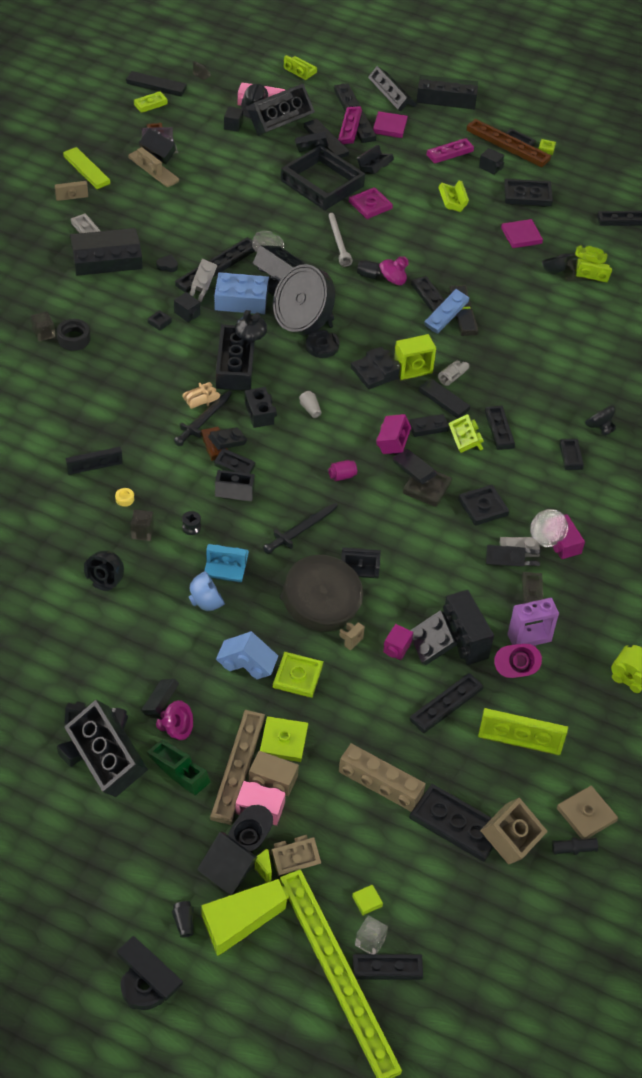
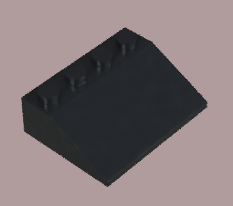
(447, 92)
(106, 251)

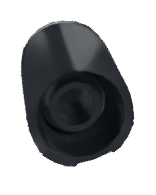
(558, 263)

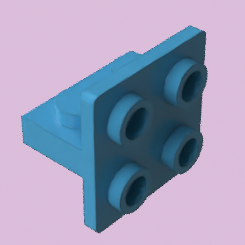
(226, 562)

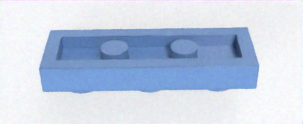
(446, 311)

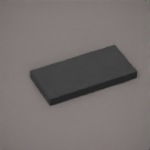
(453, 821)

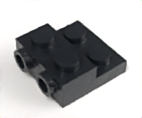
(376, 368)

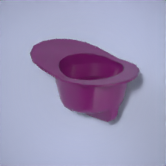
(518, 660)

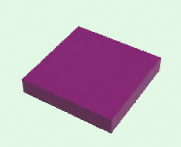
(390, 124)
(370, 203)
(522, 233)

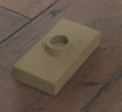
(71, 190)

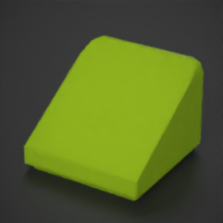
(263, 865)

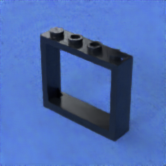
(291, 177)

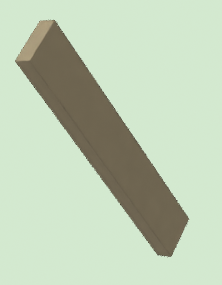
(237, 767)

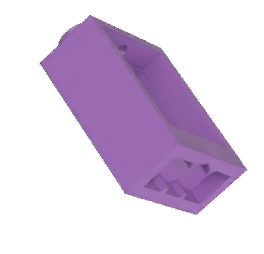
(534, 633)

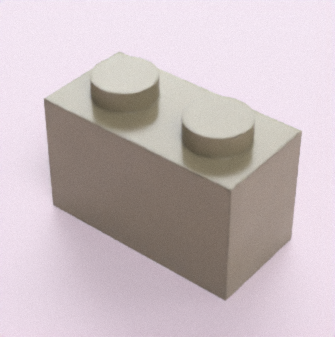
(273, 772)

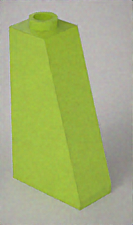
(242, 913)

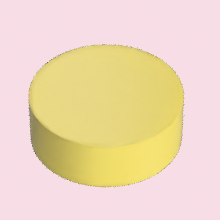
(124, 497)

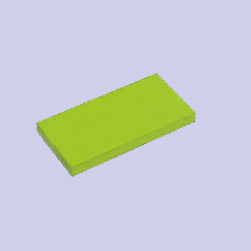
(522, 731)

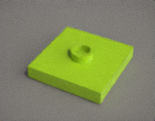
(298, 674)
(284, 738)

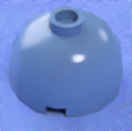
(205, 593)

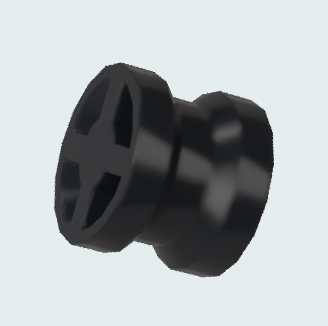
(195, 526)

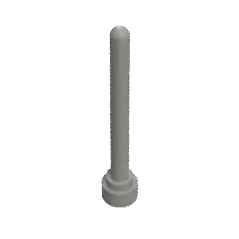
(344, 258)

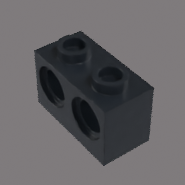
(260, 407)

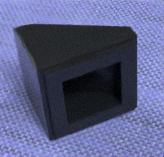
(69, 753)

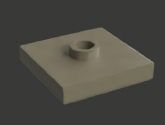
(587, 813)

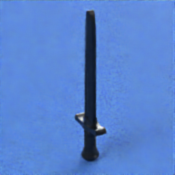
(193, 428)
(286, 537)

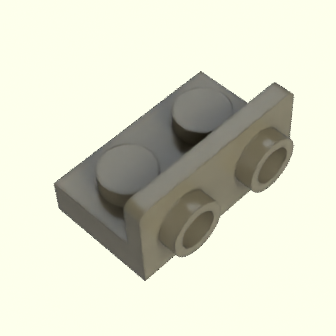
(295, 855)

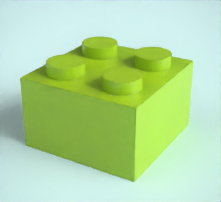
(415, 356)

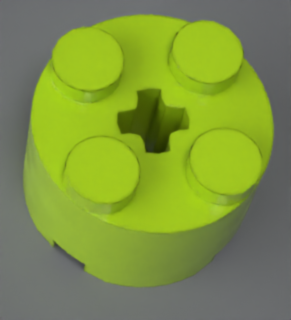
(628, 668)

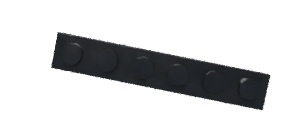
(348, 99)

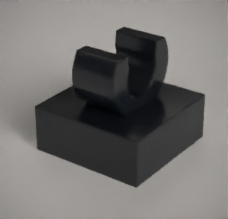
(73, 710)

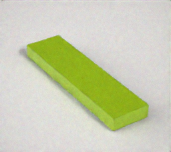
(86, 168)

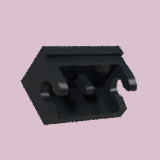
(363, 561)

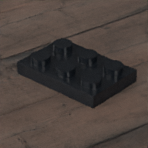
(528, 192)

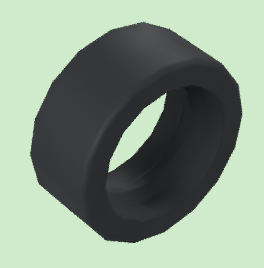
(73, 343)

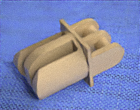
(201, 395)

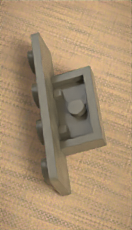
(153, 167)

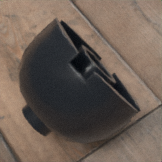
(104, 570)

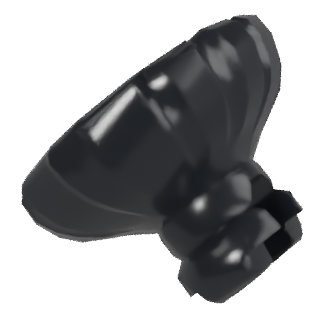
(251, 327)
(603, 420)

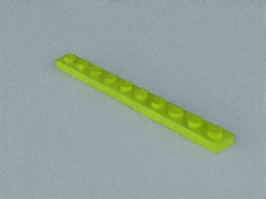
(341, 977)

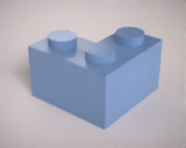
(247, 652)

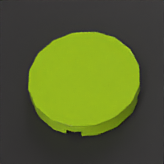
(591, 254)

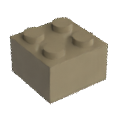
(514, 831)

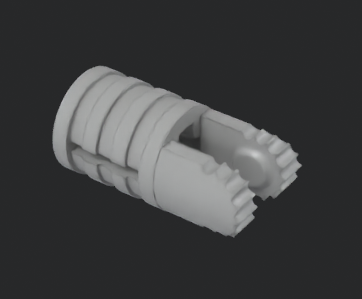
(452, 372)

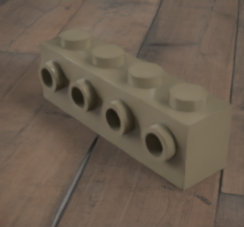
(381, 777)

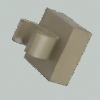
(354, 635)

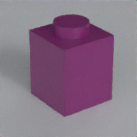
(398, 642)

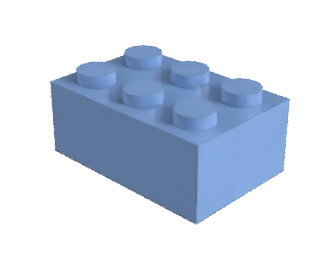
(241, 293)

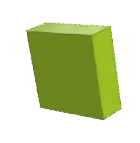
(547, 146)
(367, 900)

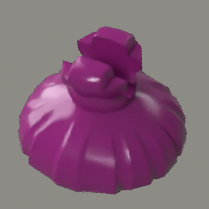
(394, 270)
(176, 720)

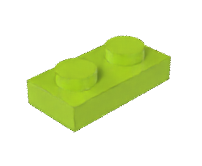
(150, 102)

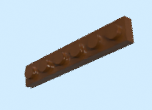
(508, 143)

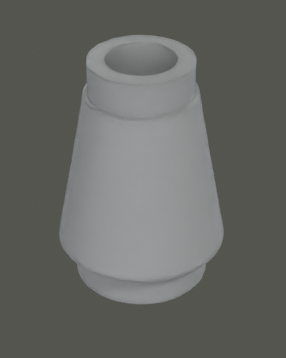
(310, 403)

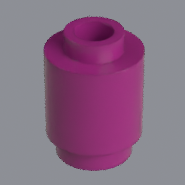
(342, 470)

